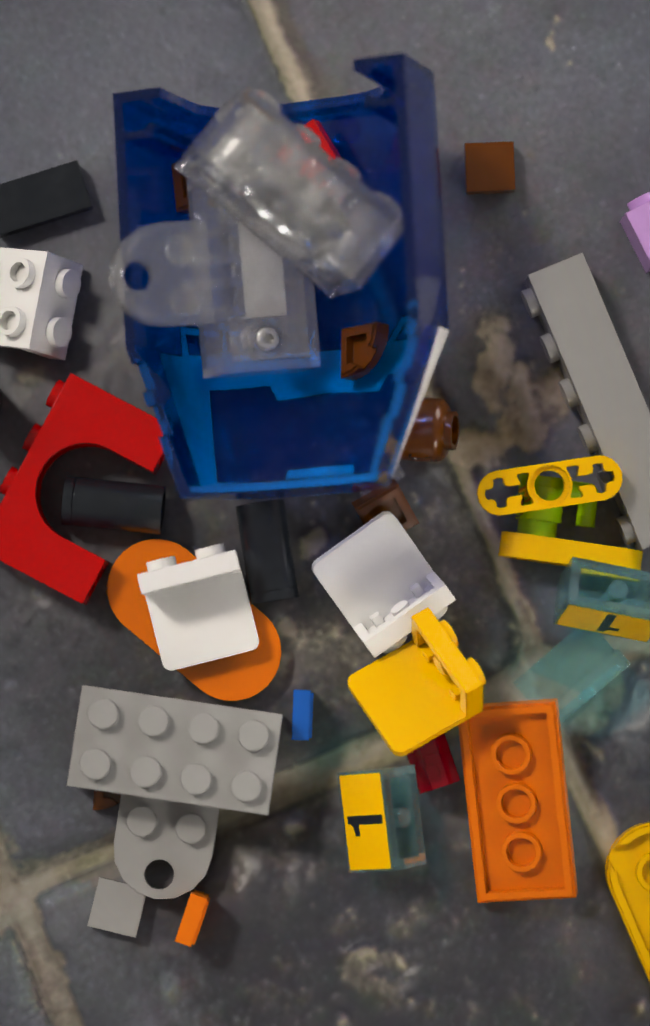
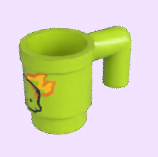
(545, 521)

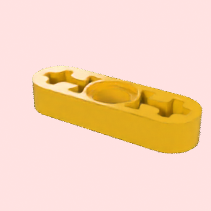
(587, 492)
(560, 551)

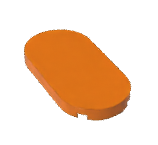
(225, 678)

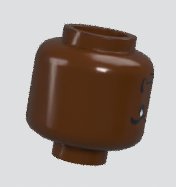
(433, 432)

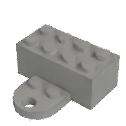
(173, 774)

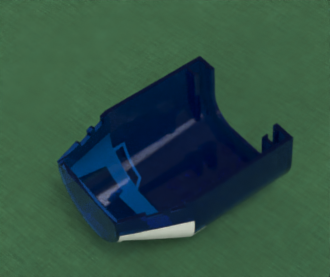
(310, 426)

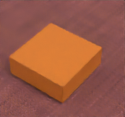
(192, 918)

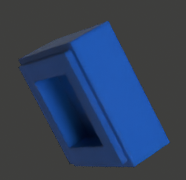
(302, 714)

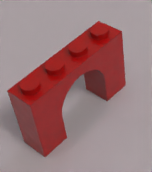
(77, 419)

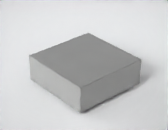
(116, 908)

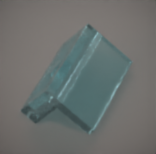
(572, 671)

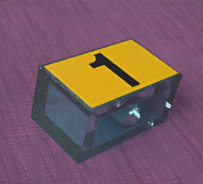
(604, 599)
(382, 819)

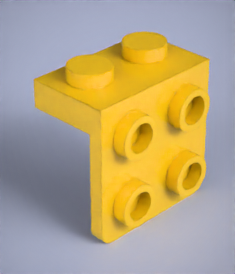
(419, 687)

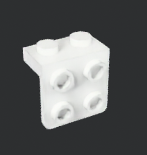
(37, 301)
(381, 582)
(199, 607)

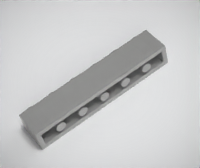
(597, 383)

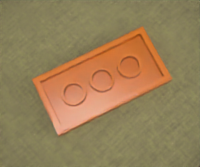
(518, 802)

